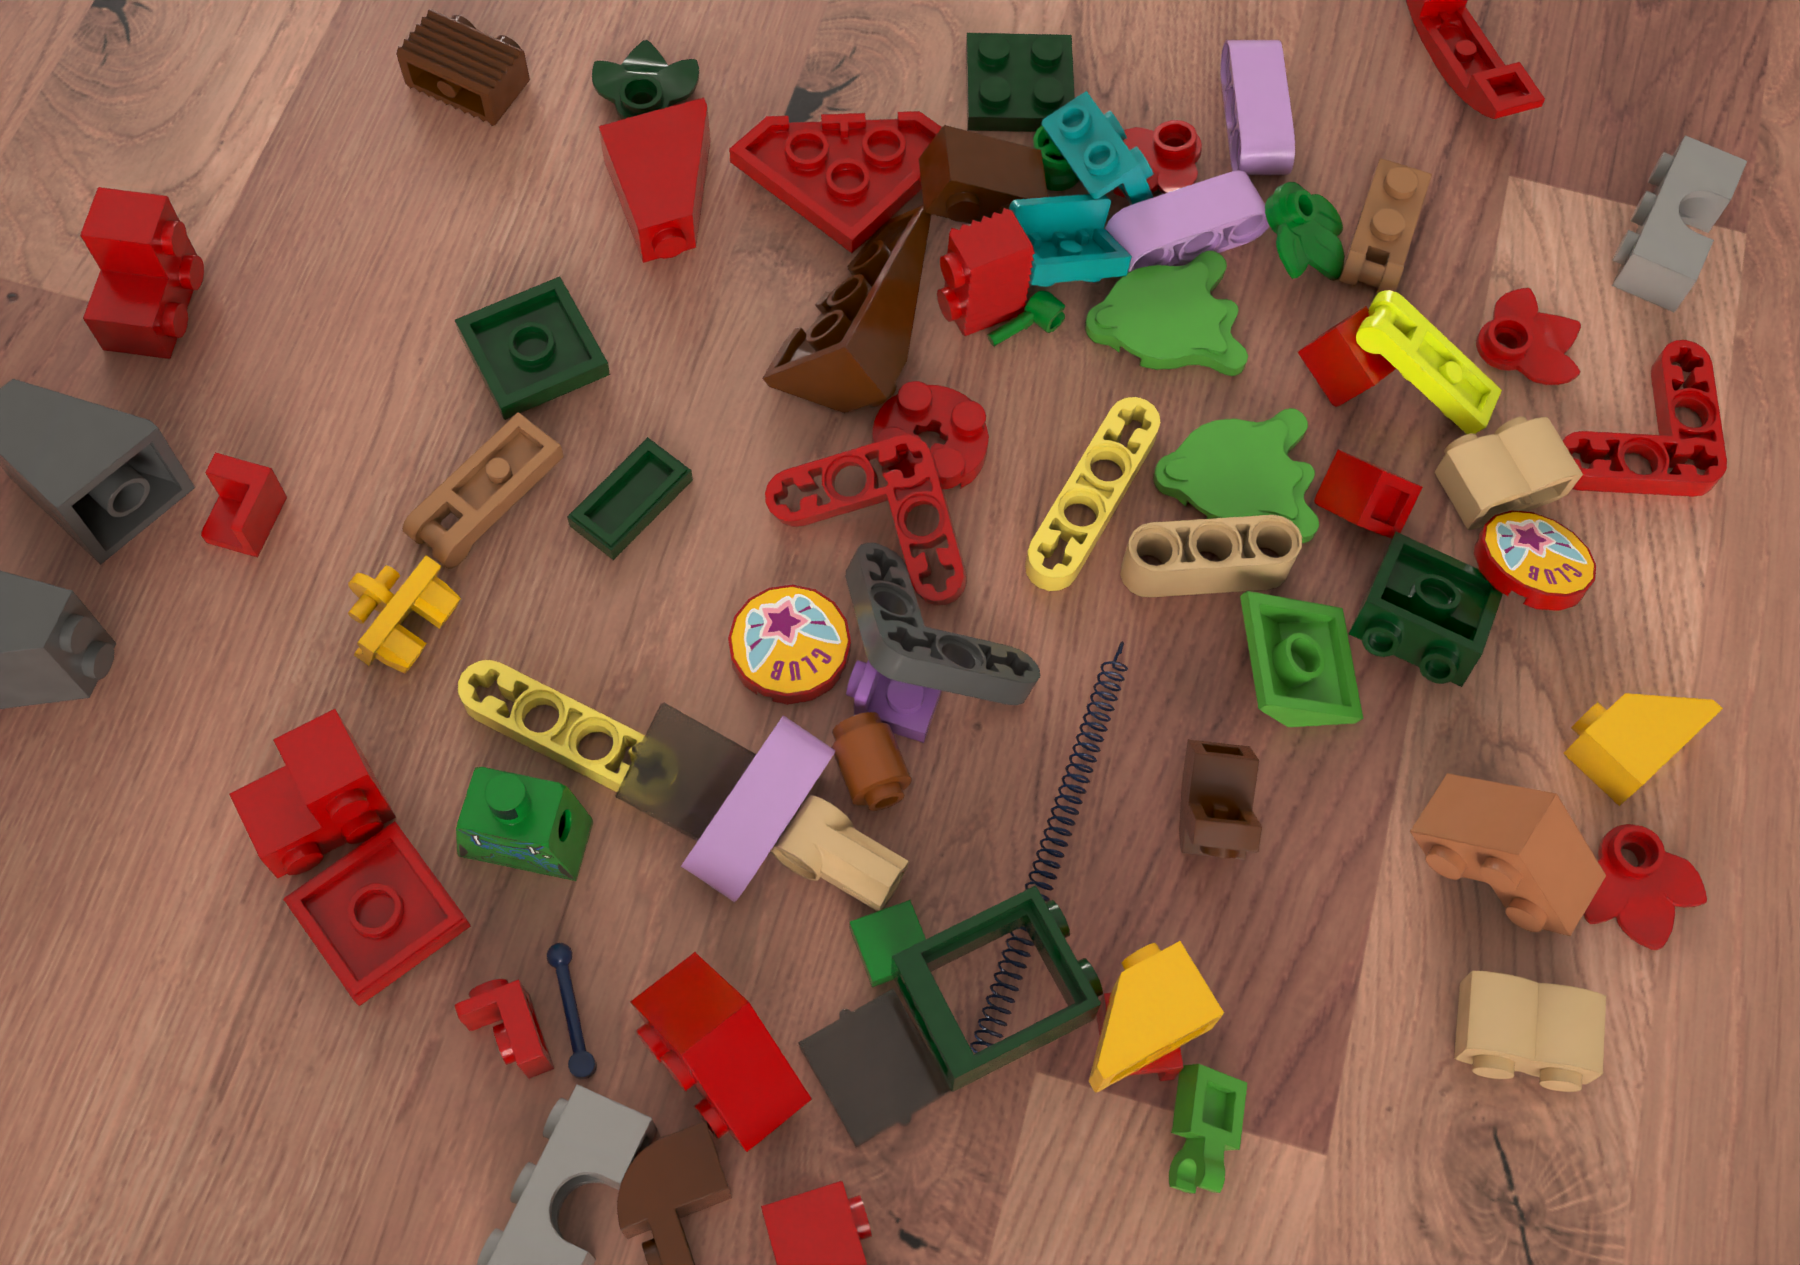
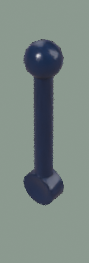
(581, 1063)

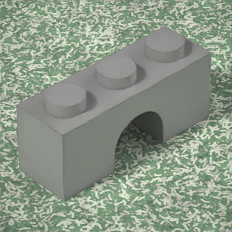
(1664, 253)
(587, 1144)

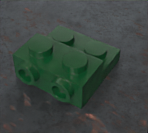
(1427, 611)

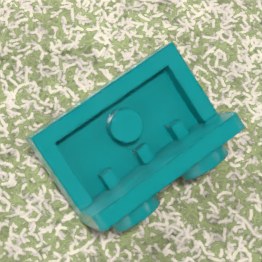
(1096, 150)
(1070, 239)

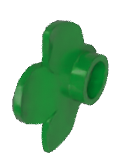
(1305, 231)

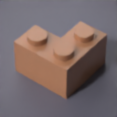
(1515, 843)

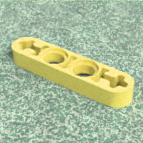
(1089, 490)
(563, 739)

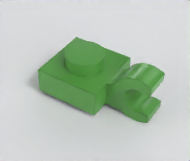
(1211, 1120)

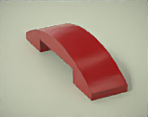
(1470, 60)

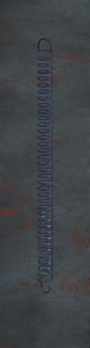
(1054, 840)

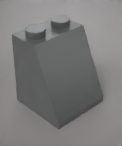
(88, 465)
(48, 644)

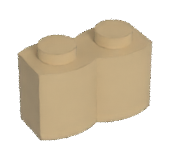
(1507, 471)
(1530, 1029)

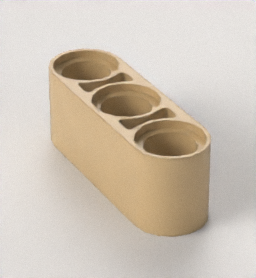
(1231, 539)

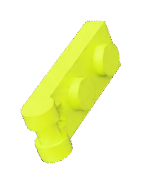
(1428, 361)

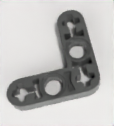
(924, 656)

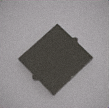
(682, 772)
(874, 1067)

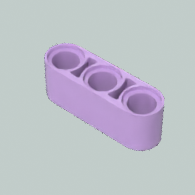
(1257, 107)
(1190, 221)
(758, 809)

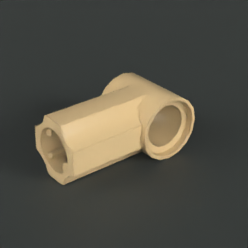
(826, 846)

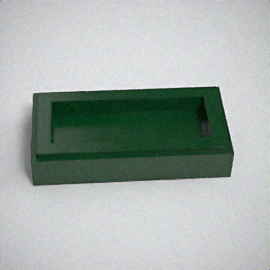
(630, 498)

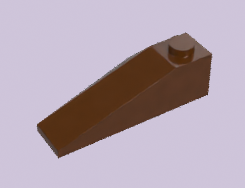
(863, 326)

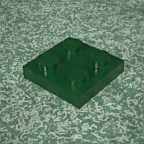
(1016, 79)
(532, 347)

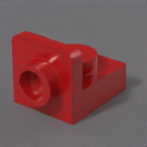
(519, 1034)

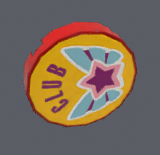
(1535, 560)
(789, 644)

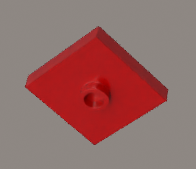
(376, 913)

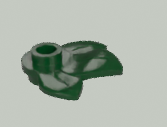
(644, 81)

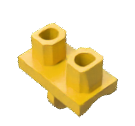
(386, 636)

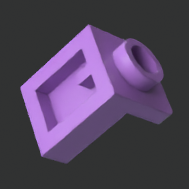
(899, 704)

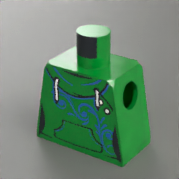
(516, 824)

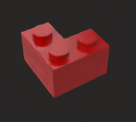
(143, 273)
(315, 800)
(722, 1048)

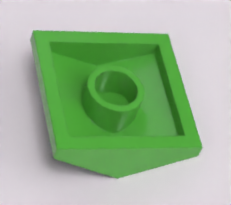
(1300, 661)

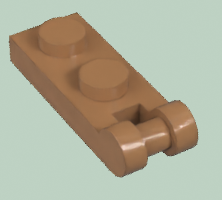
(1386, 226)
(483, 489)

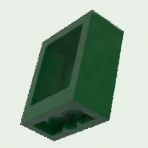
(933, 1016)

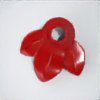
(1170, 153)
(1533, 340)
(1647, 894)

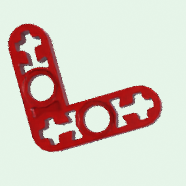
(1675, 440)
(901, 494)

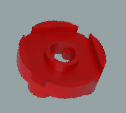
(943, 411)

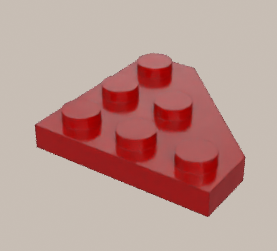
(839, 171)

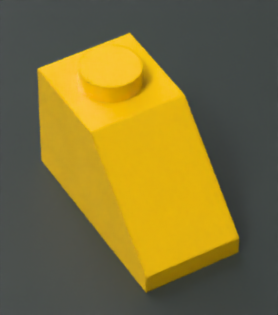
(1635, 739)
(1152, 1011)

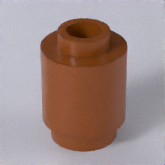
(870, 761)

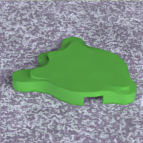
(1171, 317)
(1242, 470)

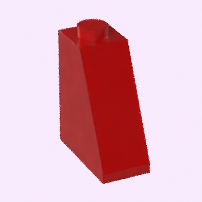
(660, 175)

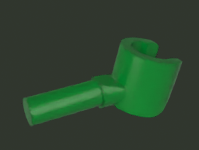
(1041, 309)

